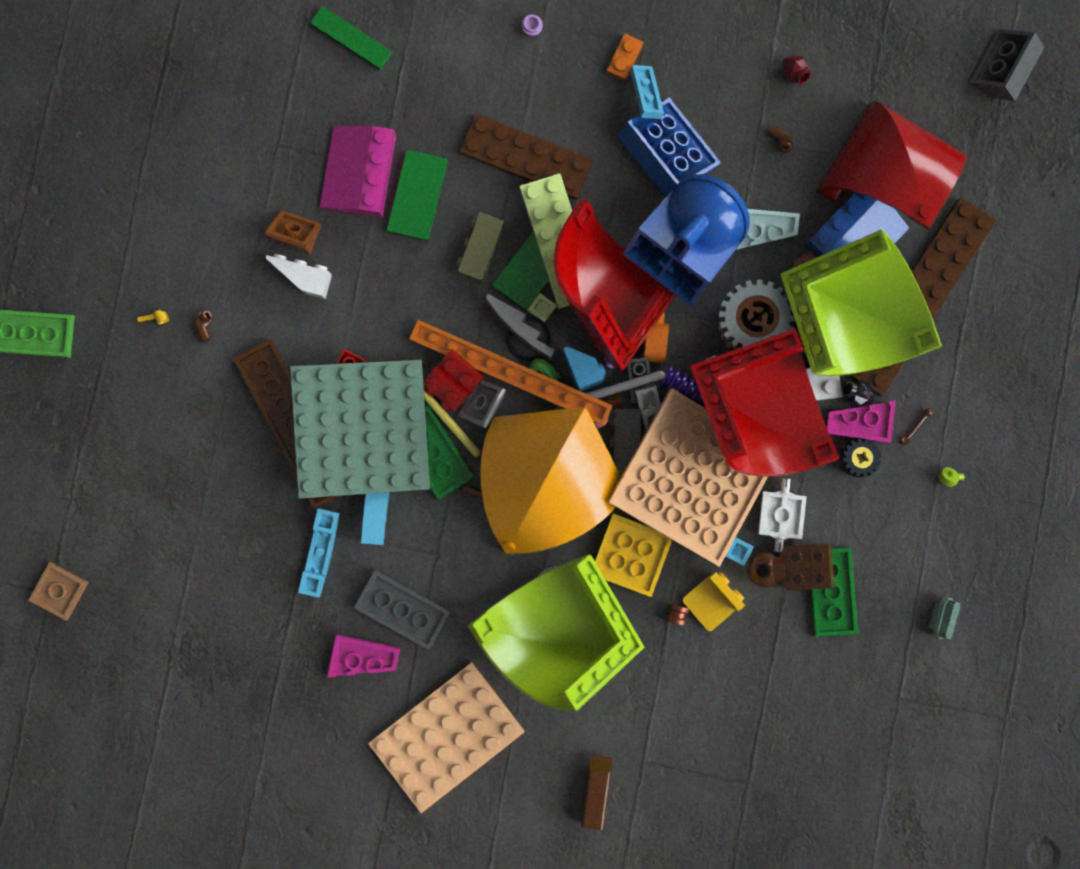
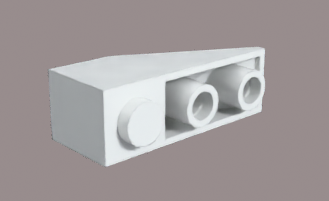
(310, 280)

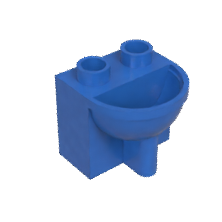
(690, 235)

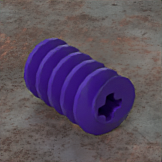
(680, 384)

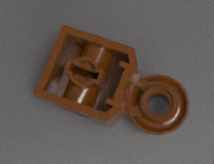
(796, 567)

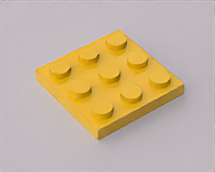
(632, 555)

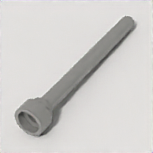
(627, 385)

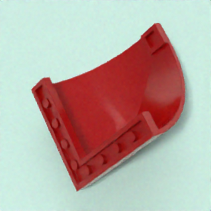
(895, 165)
(605, 288)
(765, 408)

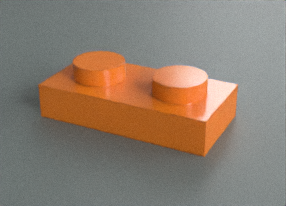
(625, 57)

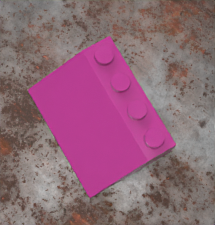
(358, 170)

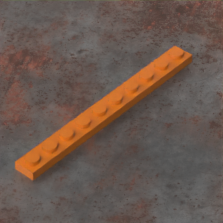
(510, 371)

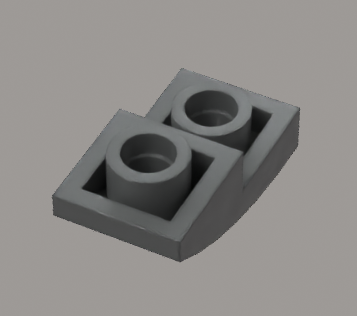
(636, 369)

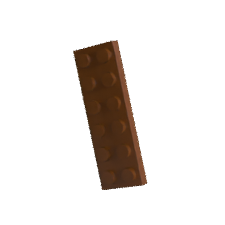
(524, 154)

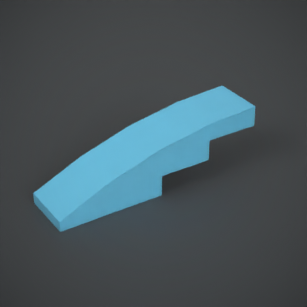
(375, 518)

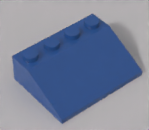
(667, 147)
(855, 220)

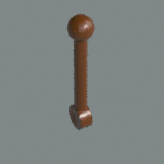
(906, 440)

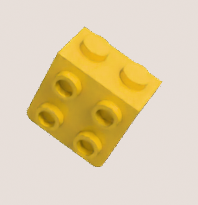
(713, 600)

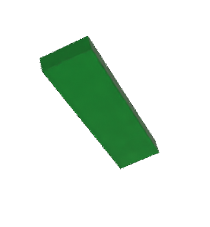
(351, 38)

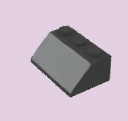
(1007, 63)

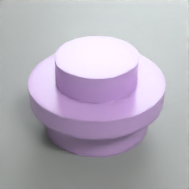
(532, 25)

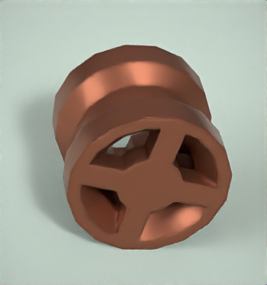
(676, 614)

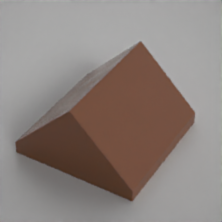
(293, 232)

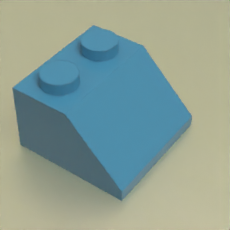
(583, 369)

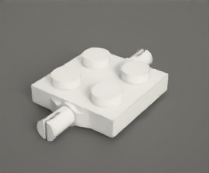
(782, 515)

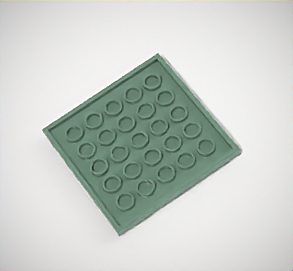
(359, 428)

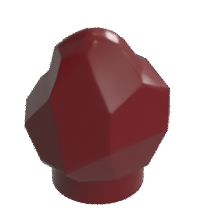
(796, 69)

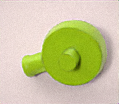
(950, 477)

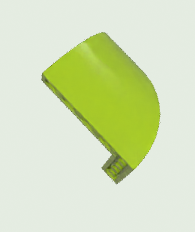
(859, 308)
(559, 635)

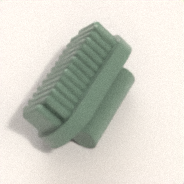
(944, 618)

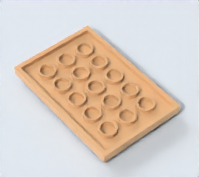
(446, 737)

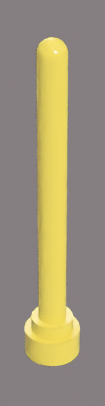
(451, 424)

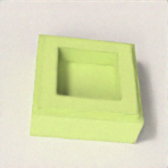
(542, 307)

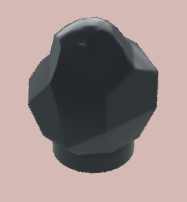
(858, 392)

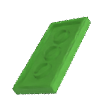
(36, 333)

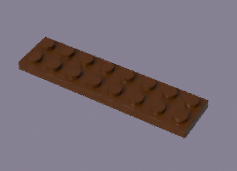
(271, 388)

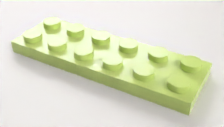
(547, 211)

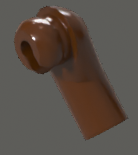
(783, 137)
(202, 324)

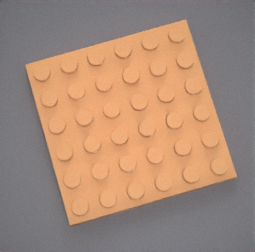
(683, 482)

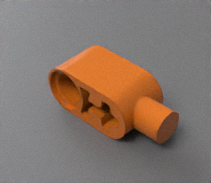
(656, 342)

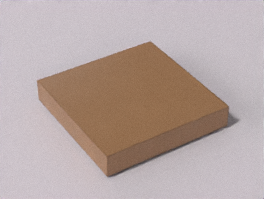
(58, 591)

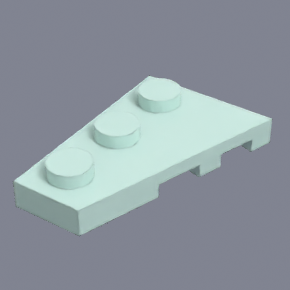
(769, 226)

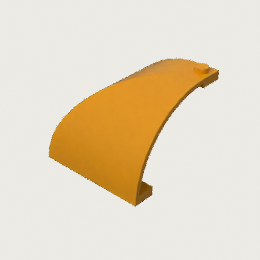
(545, 478)

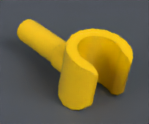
(160, 316)

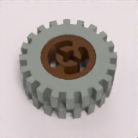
(742, 302)

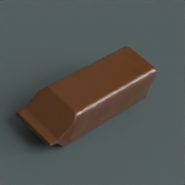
(596, 792)

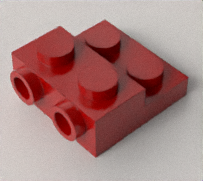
(452, 381)

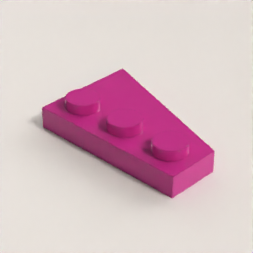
(866, 422)
(361, 656)

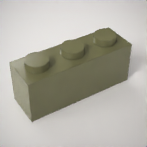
(480, 247)

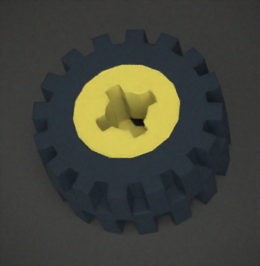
(855, 463)

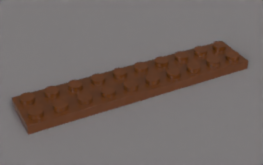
(940, 270)

